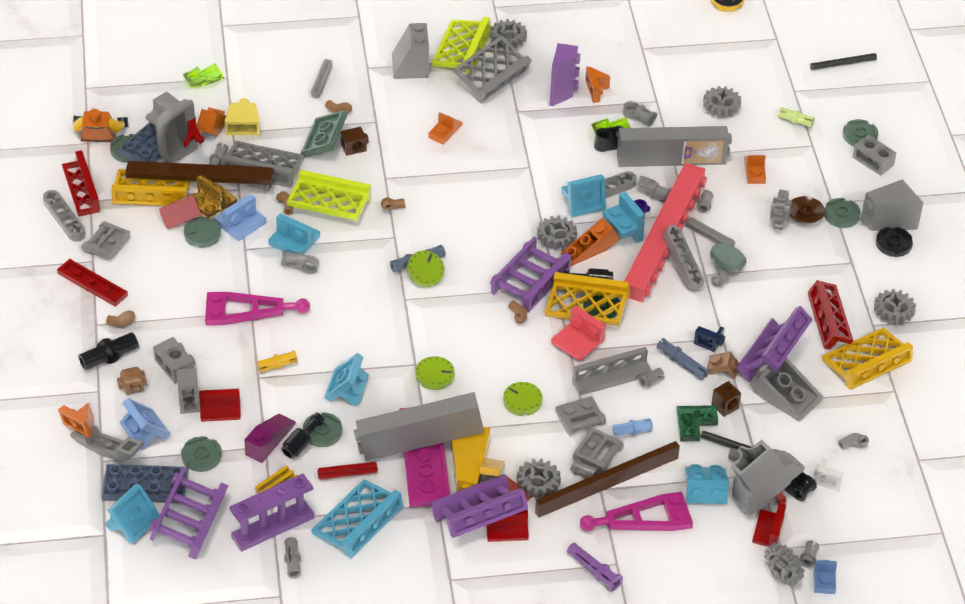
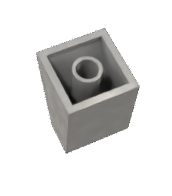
(411, 53)
(892, 207)

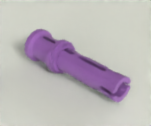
(601, 571)

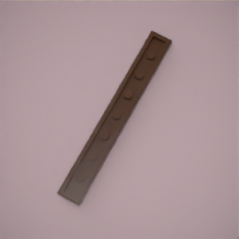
(189, 172)
(606, 479)

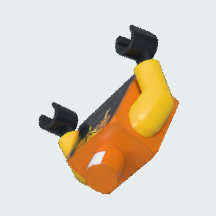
(98, 126)

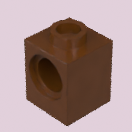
(354, 141)
(726, 398)

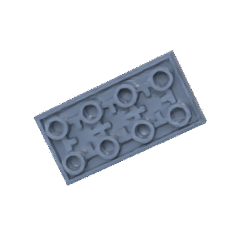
(142, 145)
(153, 479)

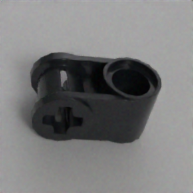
(606, 138)
(800, 486)

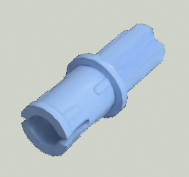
(633, 427)

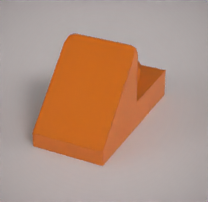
(596, 83)
(444, 128)
(755, 169)
(79, 421)

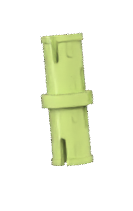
(796, 117)

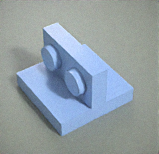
(241, 218)
(142, 423)

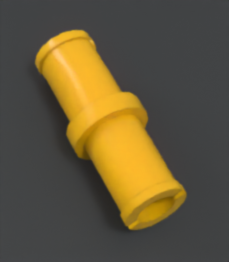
(277, 361)

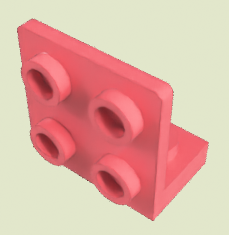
(580, 335)

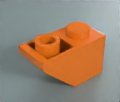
(211, 121)

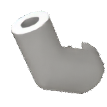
(721, 278)
(854, 439)

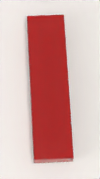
(92, 282)

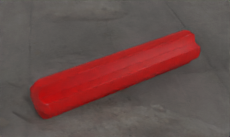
(347, 470)

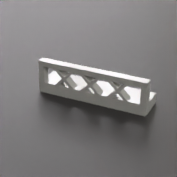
(610, 374)

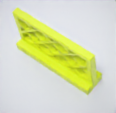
(479, 35)
(330, 187)

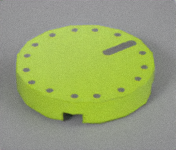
(425, 268)
(435, 372)
(522, 398)

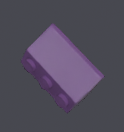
(564, 73)

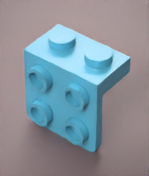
(706, 484)

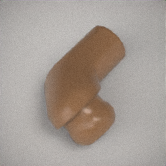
(333, 107)
(283, 197)
(389, 203)
(520, 312)
(122, 320)

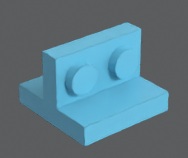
(585, 195)
(626, 218)
(293, 235)
(348, 381)
(132, 514)

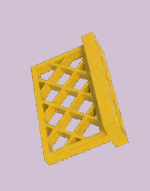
(145, 194)
(590, 287)
(874, 365)

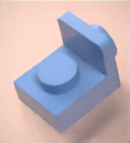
(825, 576)

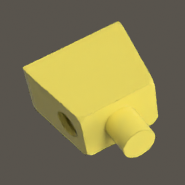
(242, 119)

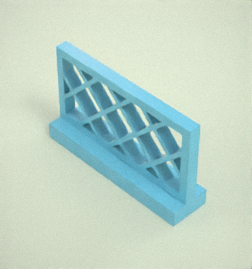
(370, 523)

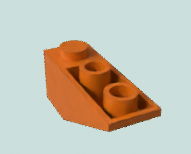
(592, 242)

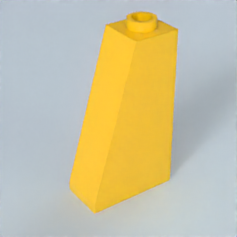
(467, 458)

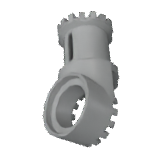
(640, 112)
(656, 190)
(299, 260)

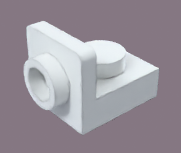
(827, 477)

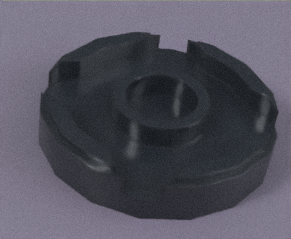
(894, 241)

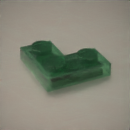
(691, 417)

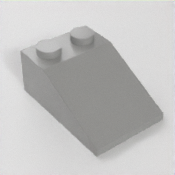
(787, 390)

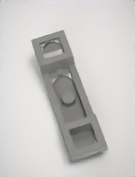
(108, 445)

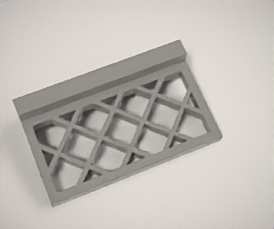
(498, 81)
(283, 173)

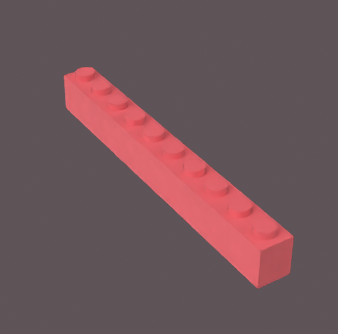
(674, 212)

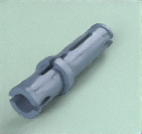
(401, 263)
(687, 362)

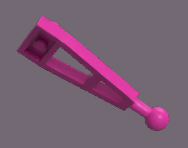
(217, 301)
(674, 505)

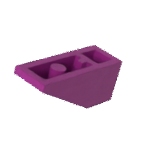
(267, 436)

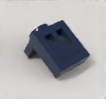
(708, 339)

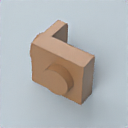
(723, 362)

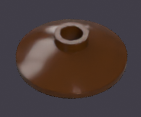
(807, 209)

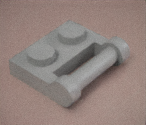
(109, 244)
(578, 411)
(593, 445)

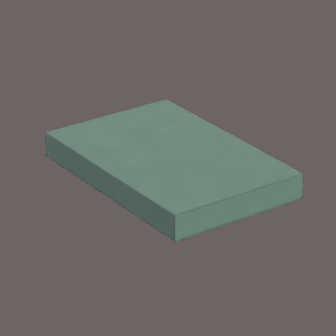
(324, 133)

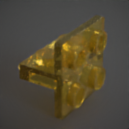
(212, 197)

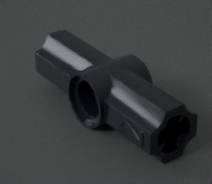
(108, 351)

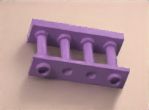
(539, 287)
(774, 343)
(479, 505)
(276, 523)
(200, 526)

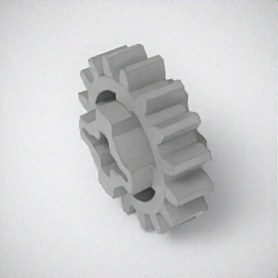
(511, 31)
(722, 101)
(780, 209)
(556, 232)
(894, 306)
(538, 478)
(784, 563)

